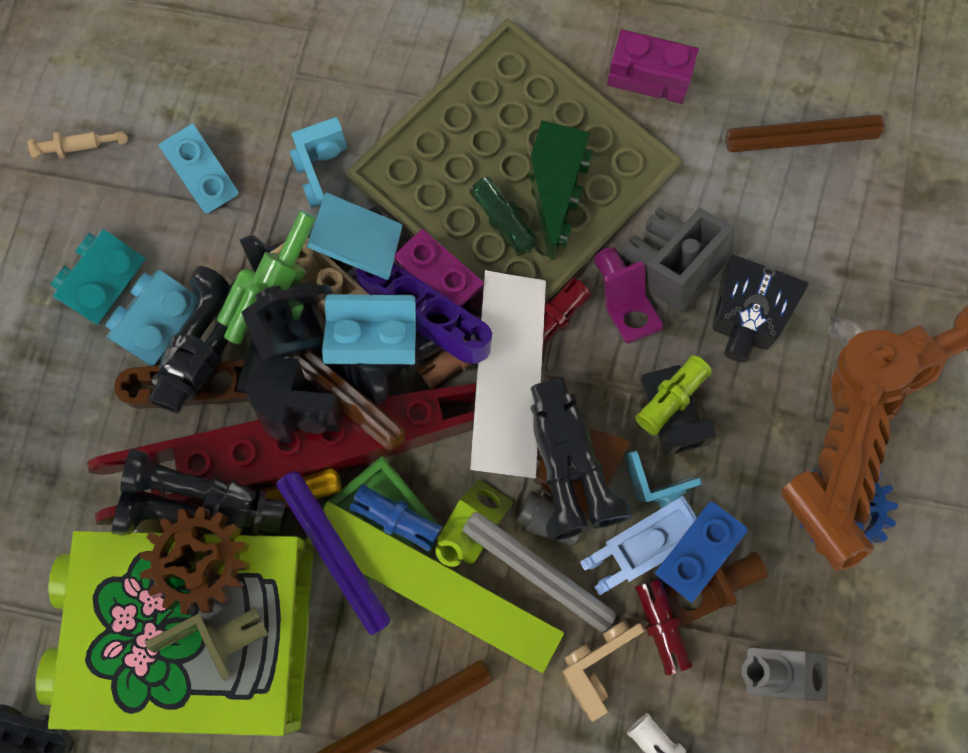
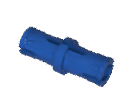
(395, 517)

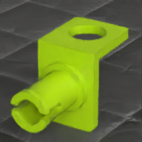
(453, 542)

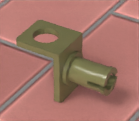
(219, 641)

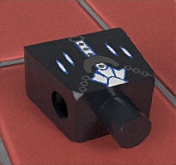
(754, 306)

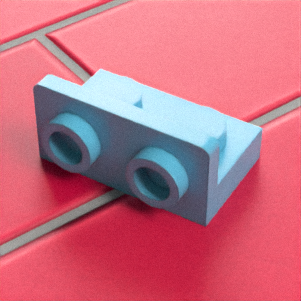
(369, 329)

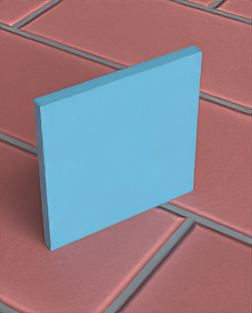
(355, 236)

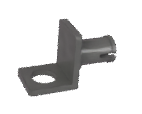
(785, 674)

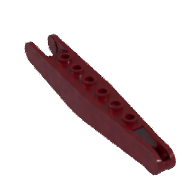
(259, 461)

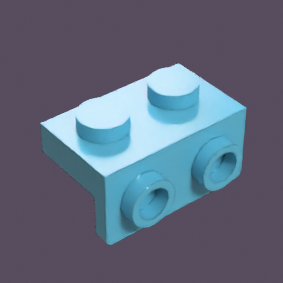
(152, 316)

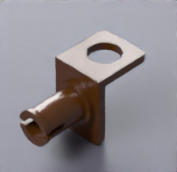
(720, 588)

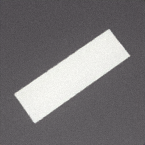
(502, 414)

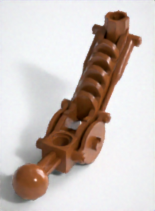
(867, 394)

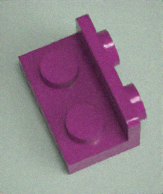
(440, 270)

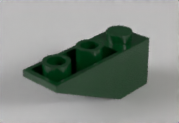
(555, 166)

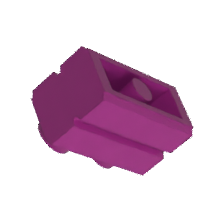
(652, 66)

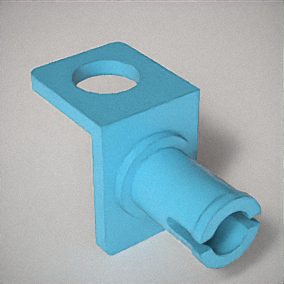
(663, 495)

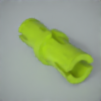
(673, 395)

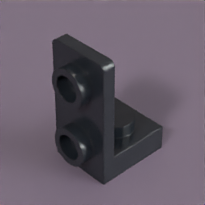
(683, 429)

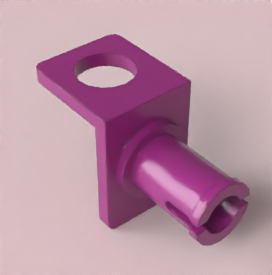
(625, 294)

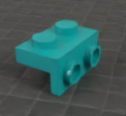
(97, 276)

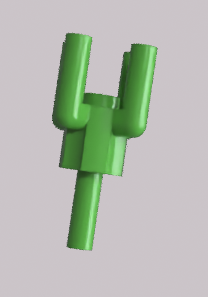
(272, 271)

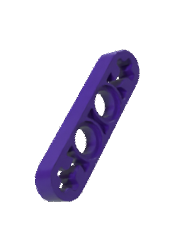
(430, 303)

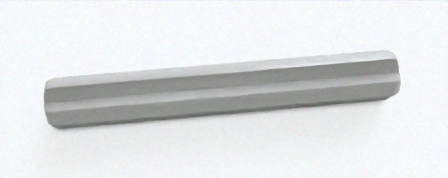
(539, 572)

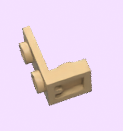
(589, 689)

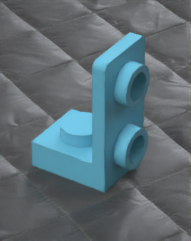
(316, 143)
(198, 168)

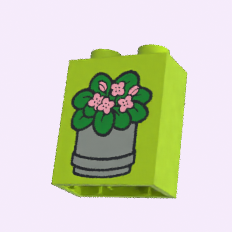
(112, 682)

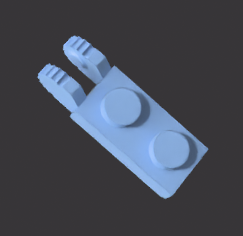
(643, 544)

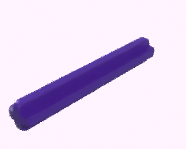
(333, 552)

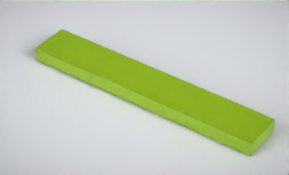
(445, 591)

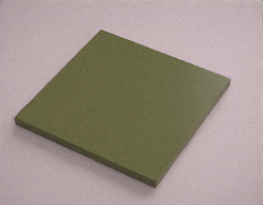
(486, 125)

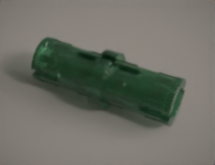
(503, 216)

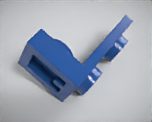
(701, 551)

